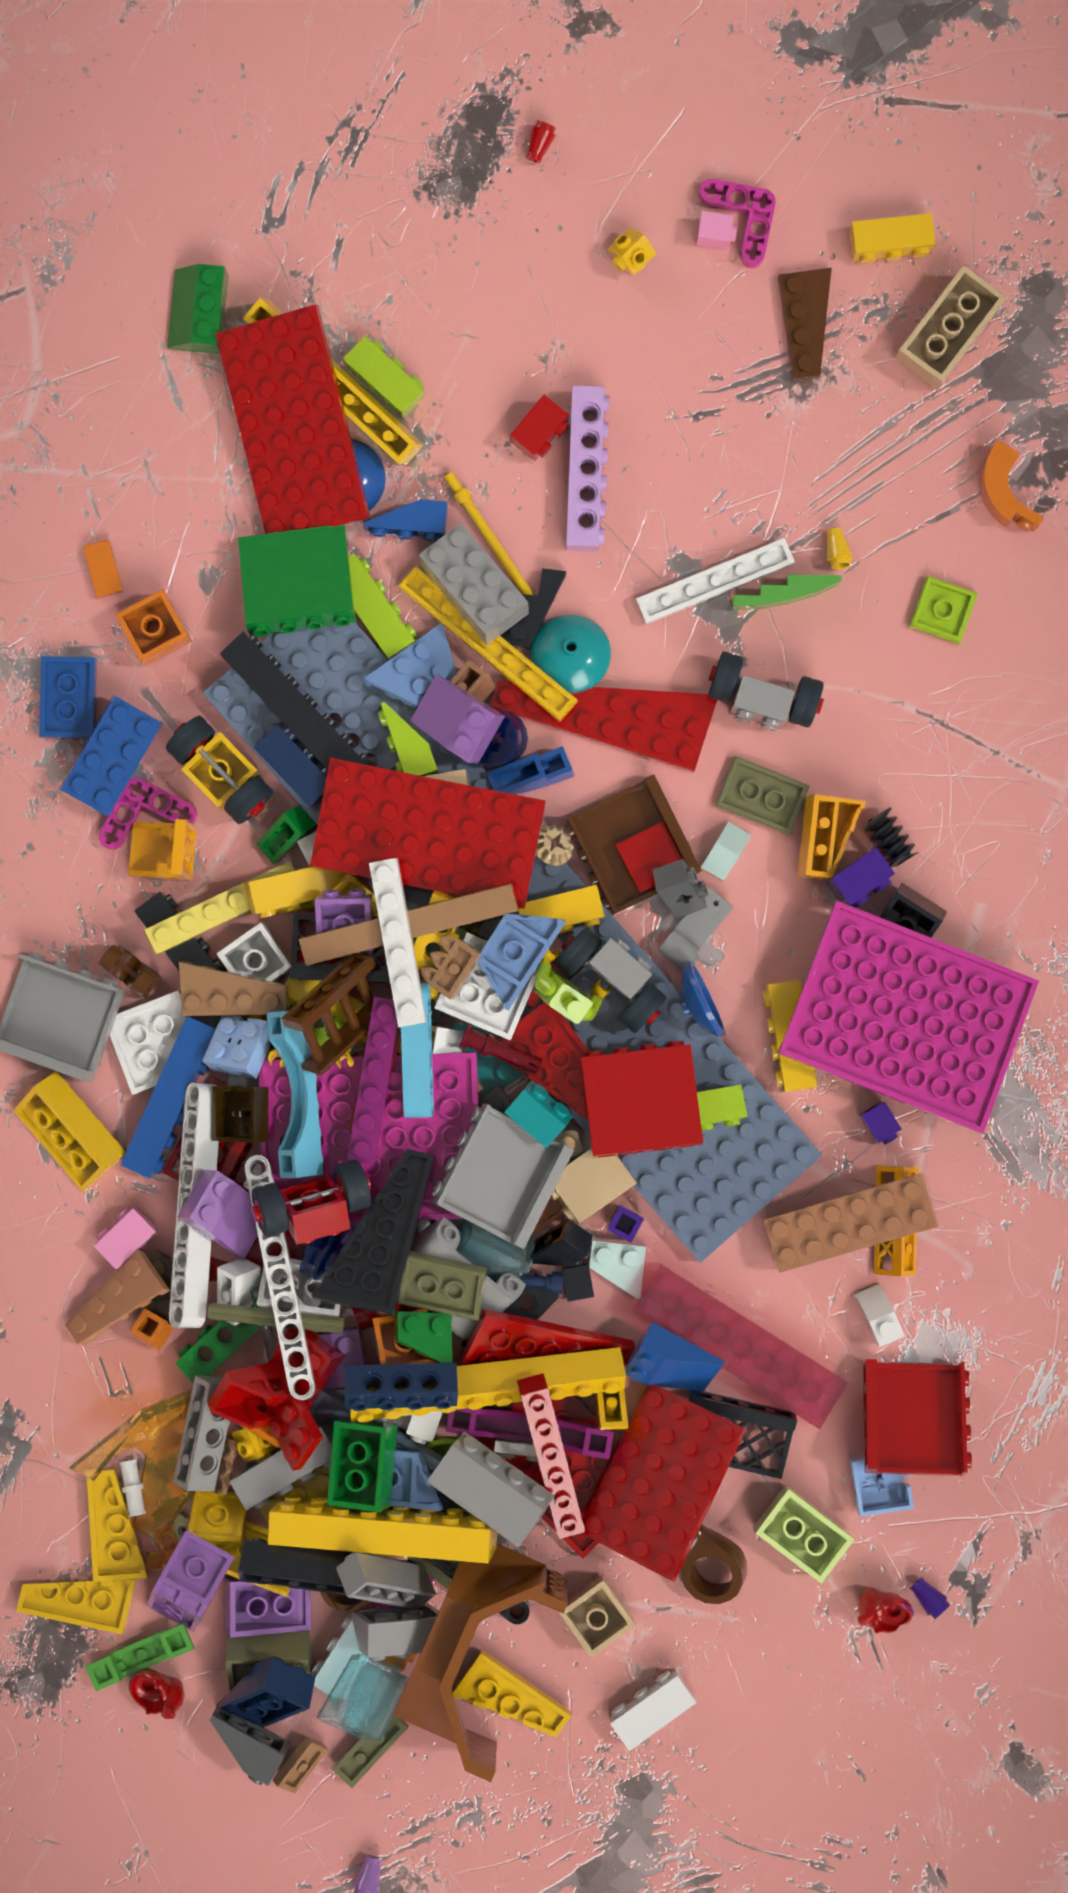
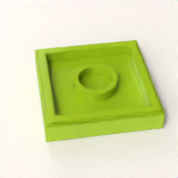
(943, 610)

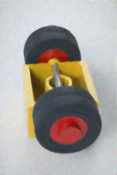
(219, 770)

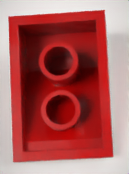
(323, 1360)

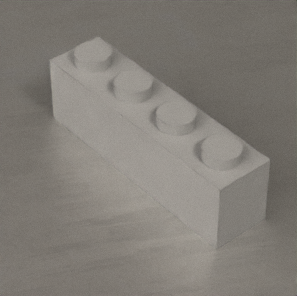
(276, 1474)
(385, 1580)

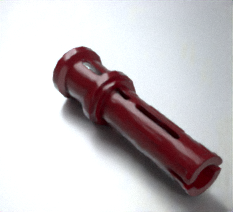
(487, 1045)

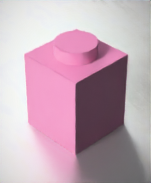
(716, 230)

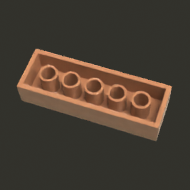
(851, 1222)

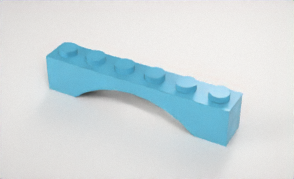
(301, 1148)

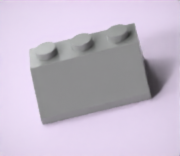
(393, 1630)

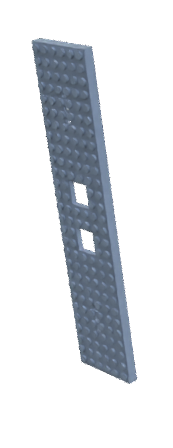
(696, 1189)

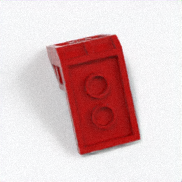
(267, 1388)

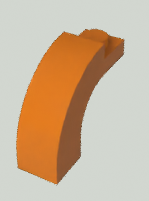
(997, 493)

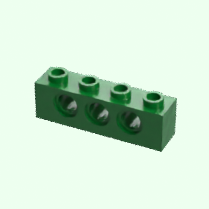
(190, 1359)

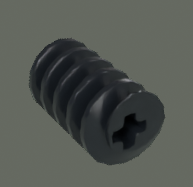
(890, 838)

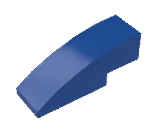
(532, 772)

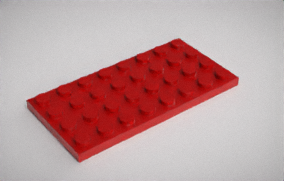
(293, 422)
(439, 830)

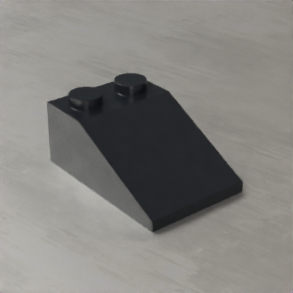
(913, 911)

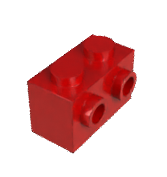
(540, 428)

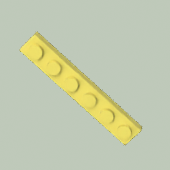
(204, 915)

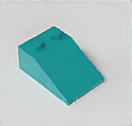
(539, 1114)

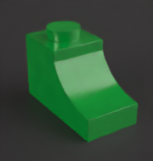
(285, 833)

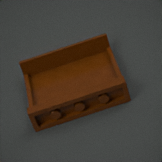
(614, 821)

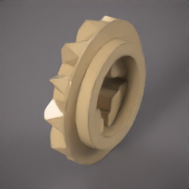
(561, 853)

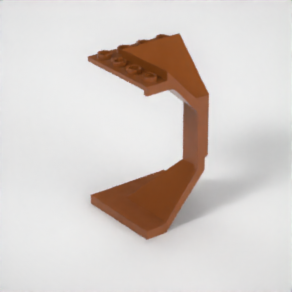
(472, 1596)

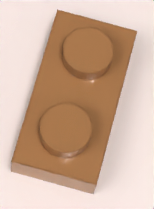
(300, 1764)

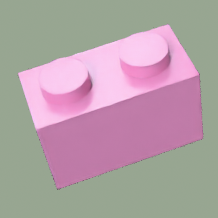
(126, 1237)

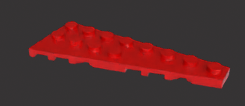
(644, 722)

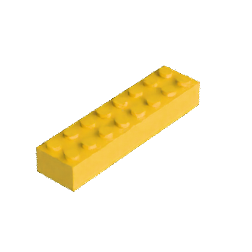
(388, 1532)

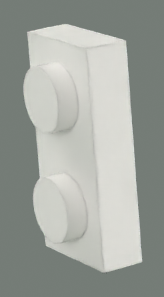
(511, 1448)

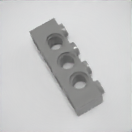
(201, 1440)

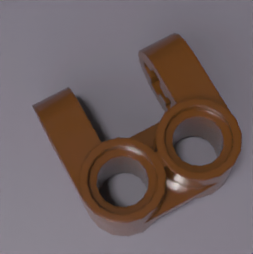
(129, 970)

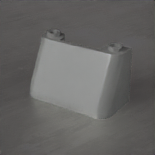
(441, 1241)

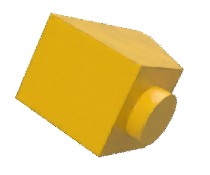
(611, 1410)

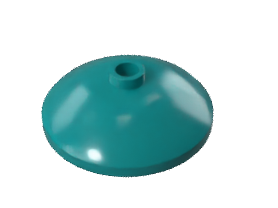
(576, 669)

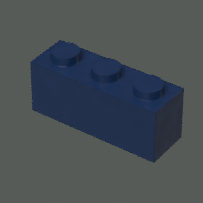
(293, 764)

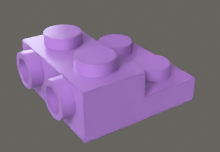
(342, 910)

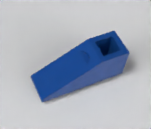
(418, 519)

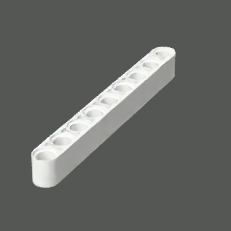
(191, 1247)
(278, 1292)

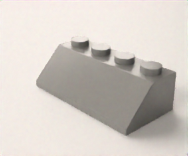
(491, 1489)

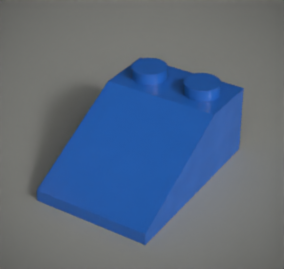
(671, 1361)

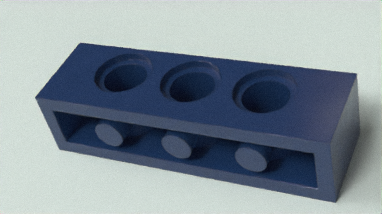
(411, 1376)

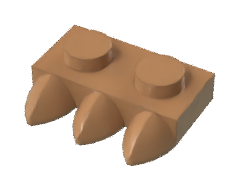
(452, 967)
(225, 1474)

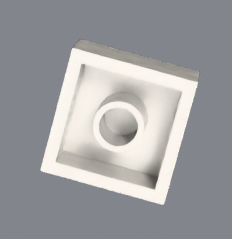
(256, 955)

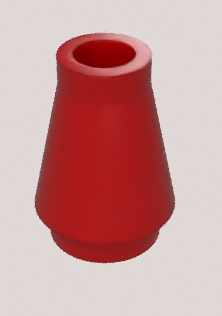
(540, 140)

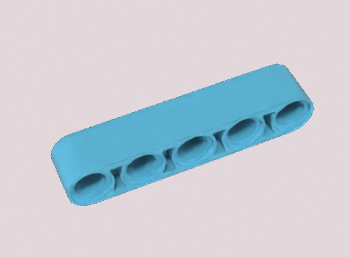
(418, 1064)

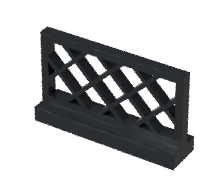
(318, 972)
(754, 1414)

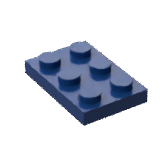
(67, 697)

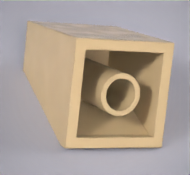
(590, 1185)

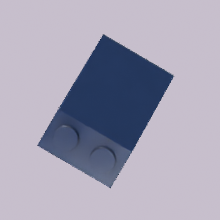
(270, 1693)

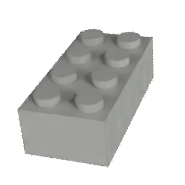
(473, 584)

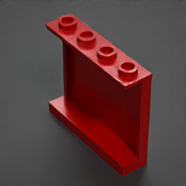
(641, 1100)
(916, 1419)

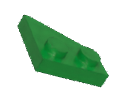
(426, 1333)

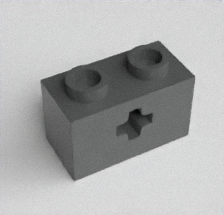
(680, 888)

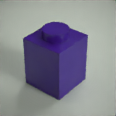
(880, 1123)
(625, 1223)

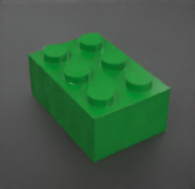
(362, 1465)

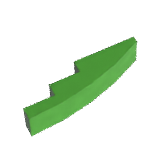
(795, 589)

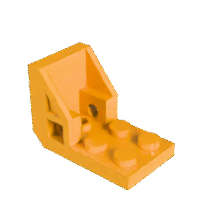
(163, 850)

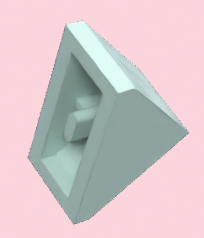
(726, 851)

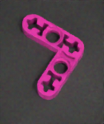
(755, 213)
(136, 804)

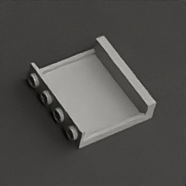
(59, 1017)
(501, 1176)

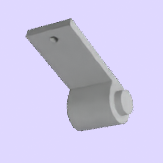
(694, 930)

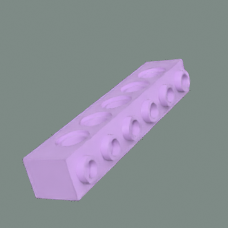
(583, 400)

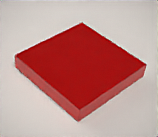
(647, 852)

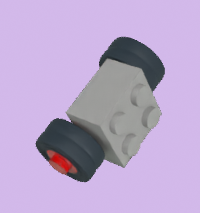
(762, 700)
(617, 969)

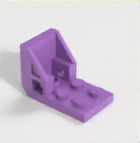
(189, 1580)

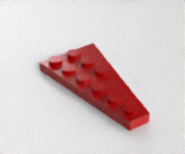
(551, 1037)
(513, 1337)

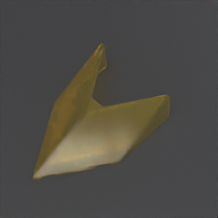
(158, 1435)

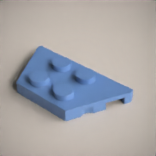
(414, 668)
(516, 951)
(410, 1482)

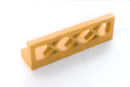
(904, 1248)

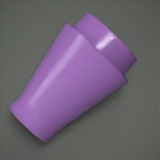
(368, 1876)

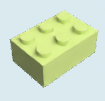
(803, 1533)

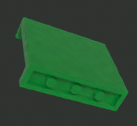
(296, 580)

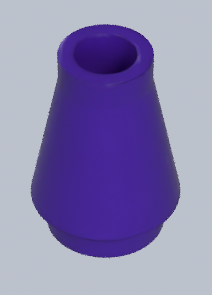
(930, 1598)

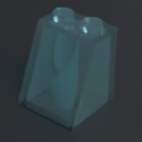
(493, 1252)
(364, 1698)

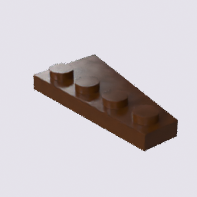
(805, 313)

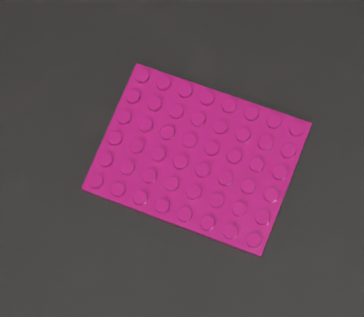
(908, 1017)
(454, 1103)

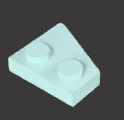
(619, 1264)

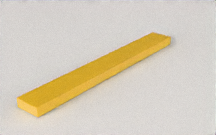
(497, 653)

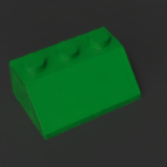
(198, 308)

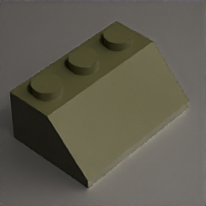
(246, 1651)

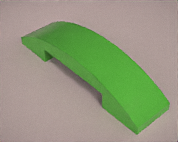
(139, 1655)

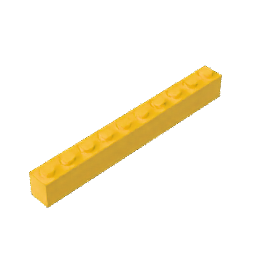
(497, 1381)

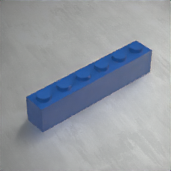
(167, 1101)

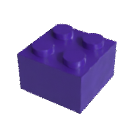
(860, 878)

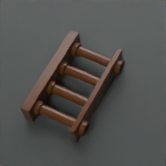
(318, 1005)

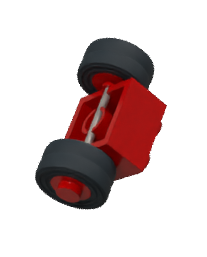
(313, 1207)

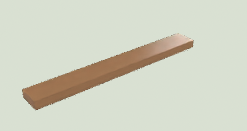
(422, 921)

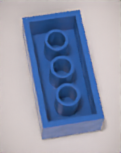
(110, 755)

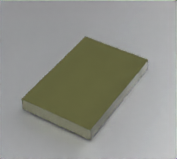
(762, 796)
(443, 1286)

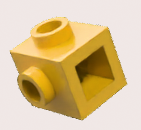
(631, 251)
(252, 1446)

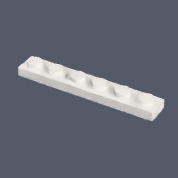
(715, 581)
(398, 942)

